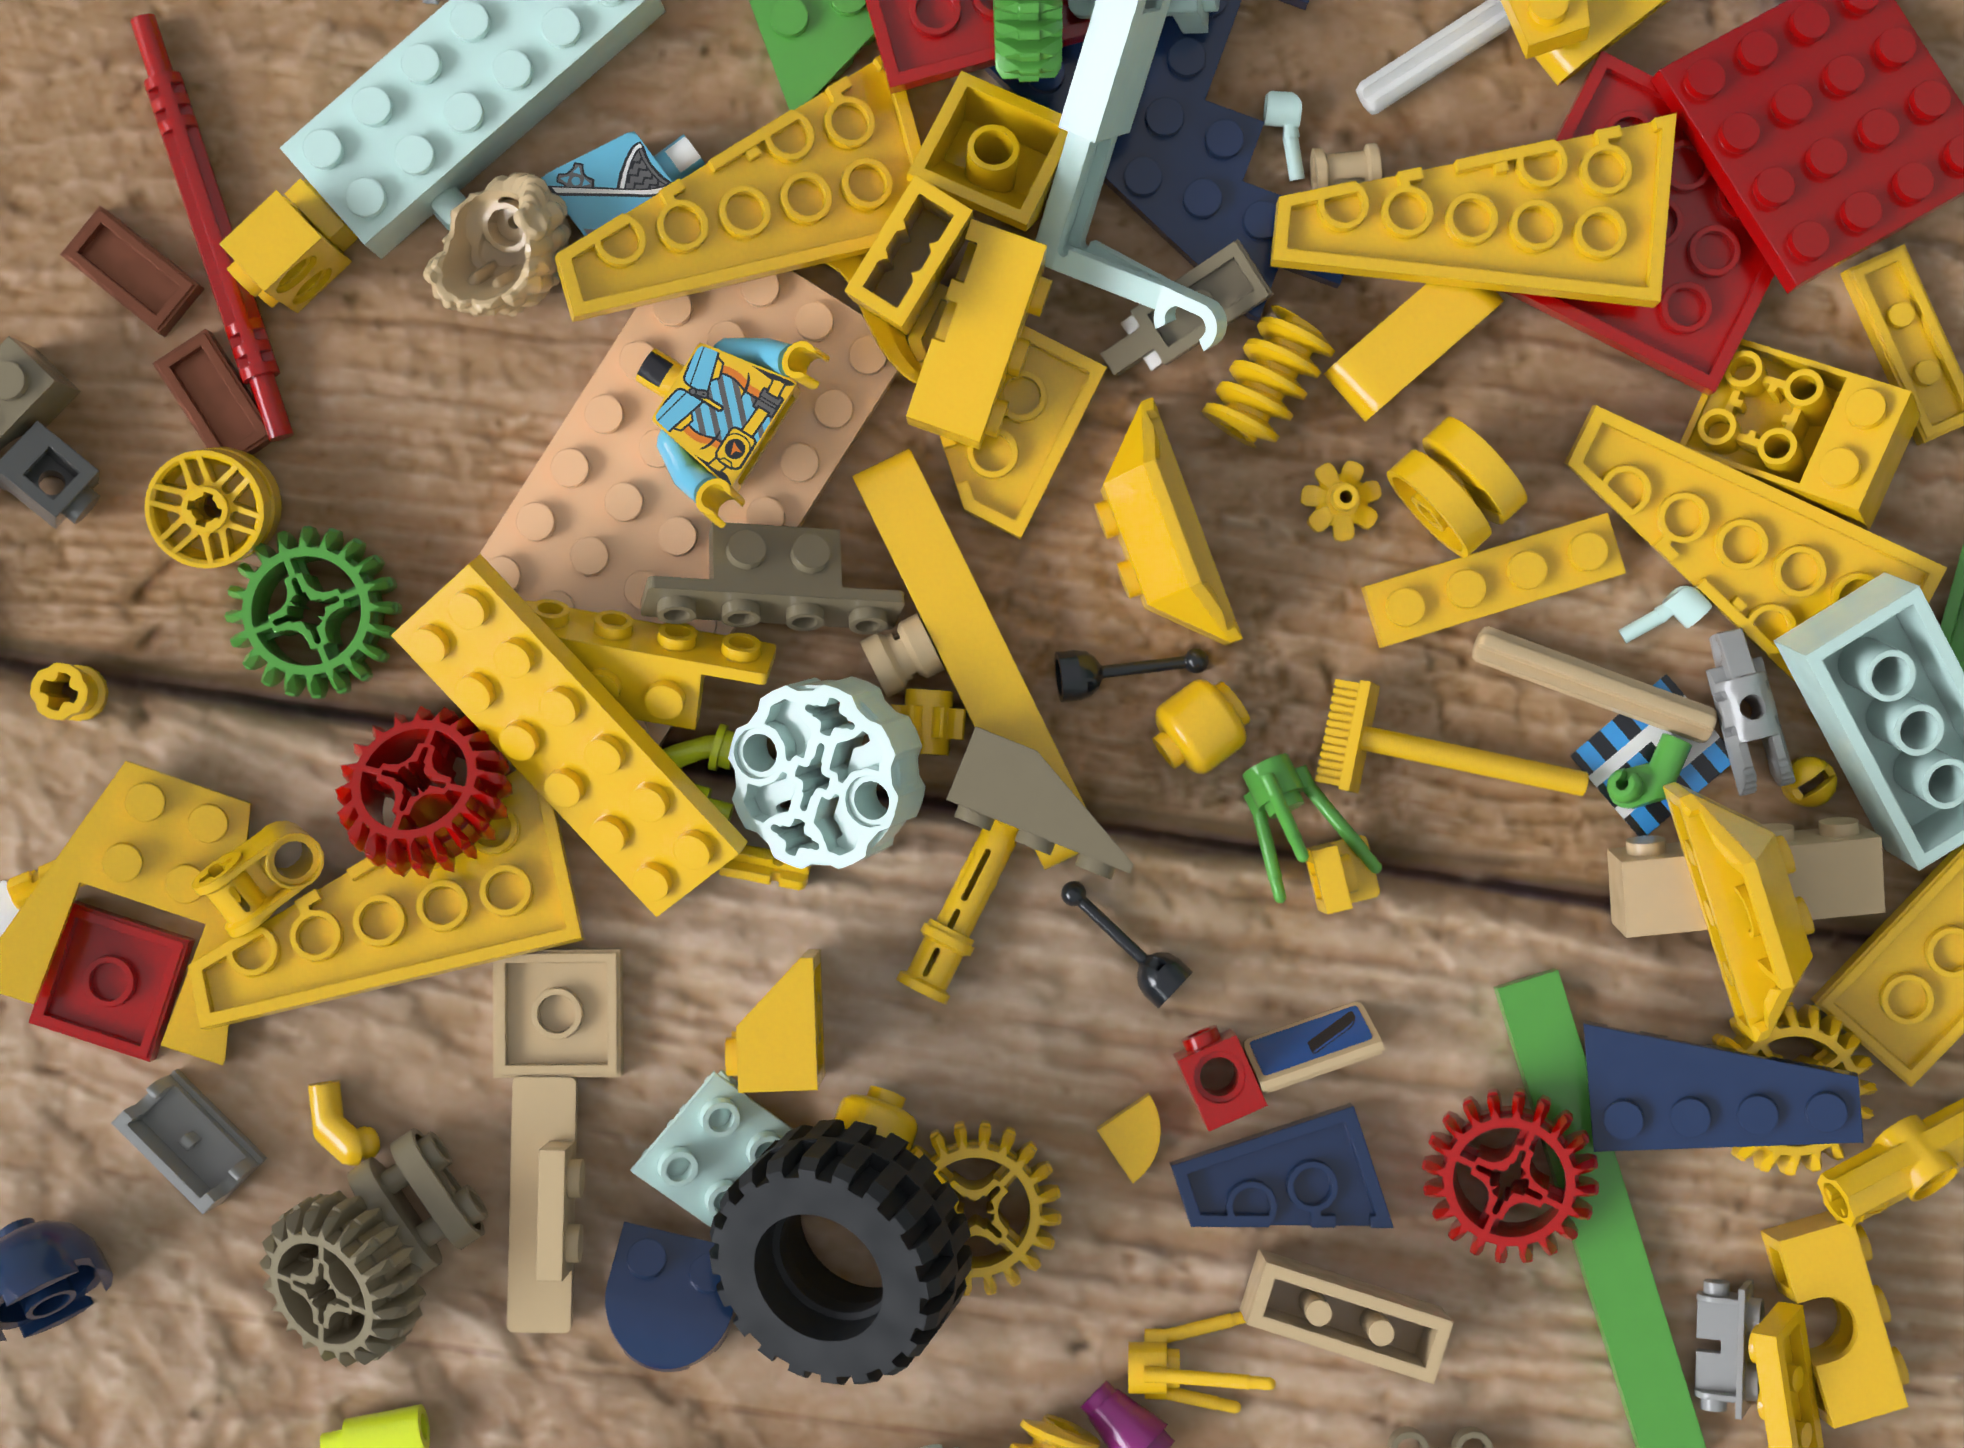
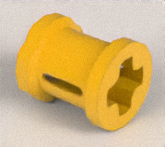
(48, 696)

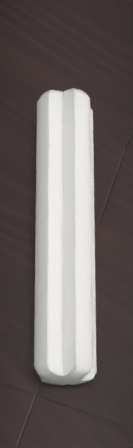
(1433, 56)

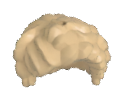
(501, 248)

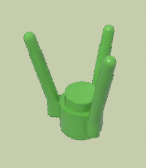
(1276, 789)

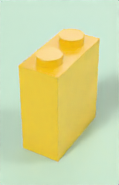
(910, 255)

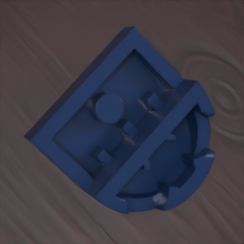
(665, 1299)

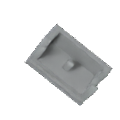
(189, 1141)

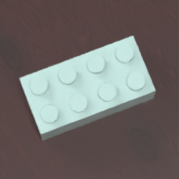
(1890, 711)

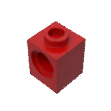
(1235, 1100)

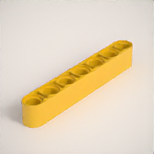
(956, 613)

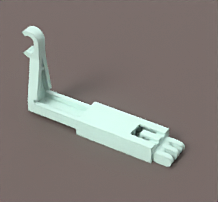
(1096, 112)

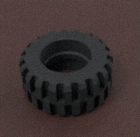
(800, 1305)

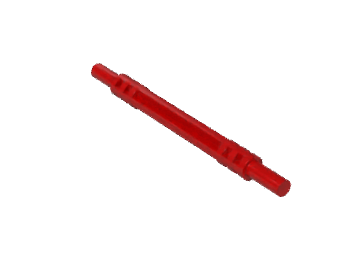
(210, 225)

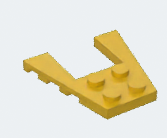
(147, 845)

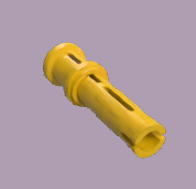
(949, 935)

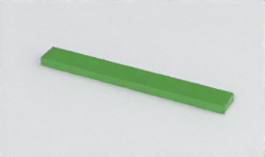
(1610, 1241)

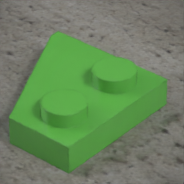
(811, 42)

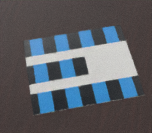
(1632, 743)

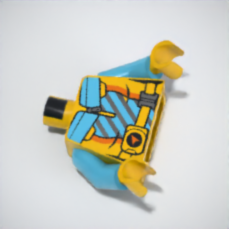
(723, 411)

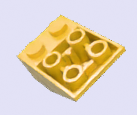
(1806, 429)

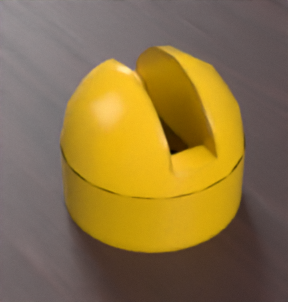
(1804, 770)

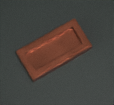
(132, 271)
(213, 394)

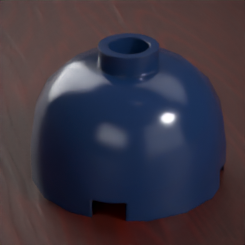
(47, 1274)

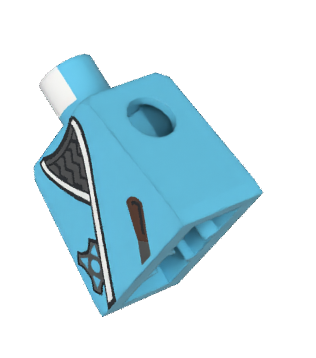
(619, 178)

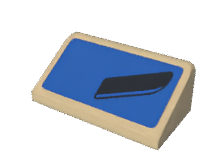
(1312, 1047)

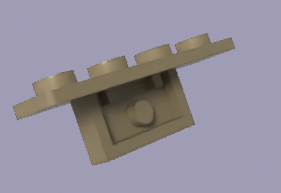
(772, 578)

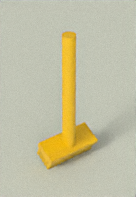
(1352, 736)

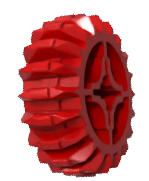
(431, 811)
(1536, 1190)

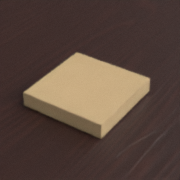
(559, 1014)

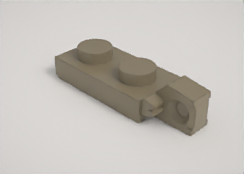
(1226, 277)

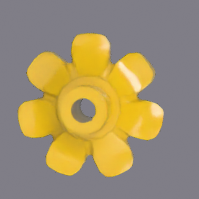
(1331, 509)

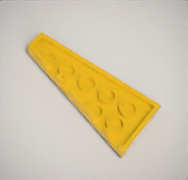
(1734, 538)

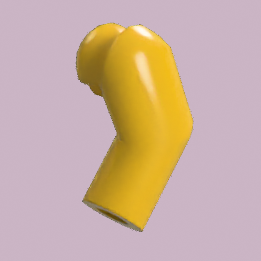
(336, 1132)

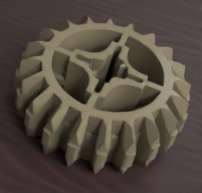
(342, 1278)

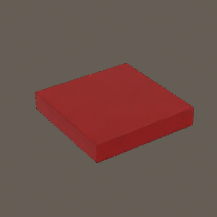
(113, 981)

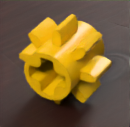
(933, 719)

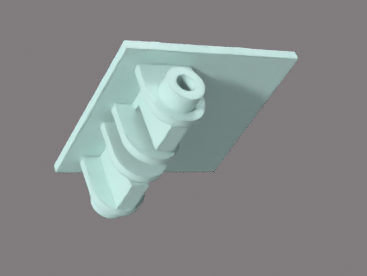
(708, 1146)

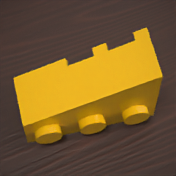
(980, 336)

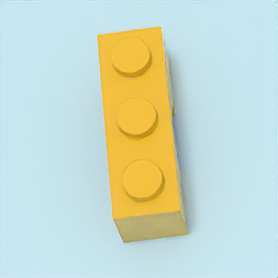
(1856, 1367)

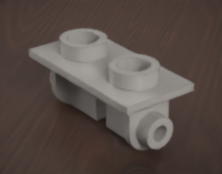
(1730, 1372)

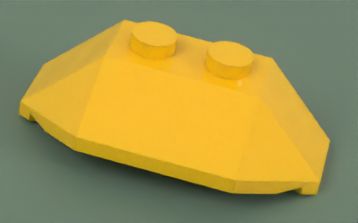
(1161, 533)
(1746, 905)

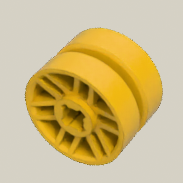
(1457, 486)
(189, 527)

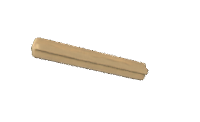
(1594, 684)

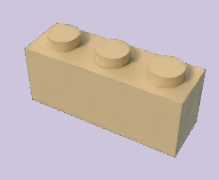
(1346, 1316)

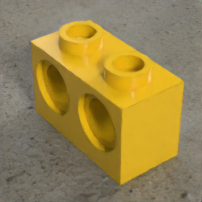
(282, 255)

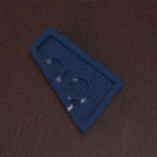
(1289, 1175)

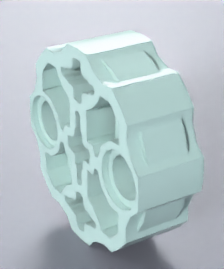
(826, 772)

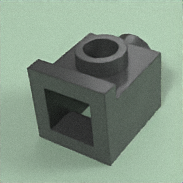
(45, 455)

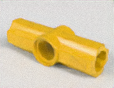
(1903, 1162)

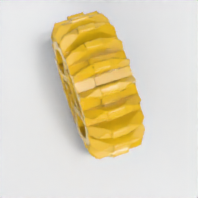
(1832, 1052)
(996, 1183)

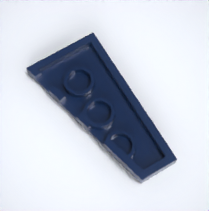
(1694, 1095)

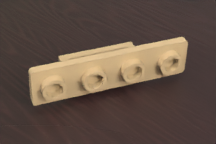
(542, 1204)

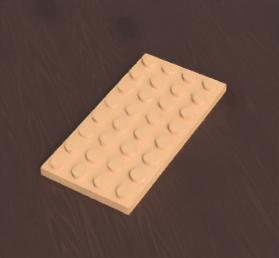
(601, 499)

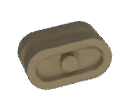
(424, 1166)

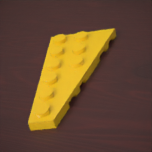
(771, 204)
(1523, 219)
(395, 929)

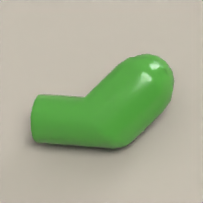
(1643, 783)

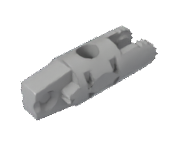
(1739, 679)

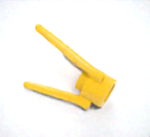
(1158, 1375)

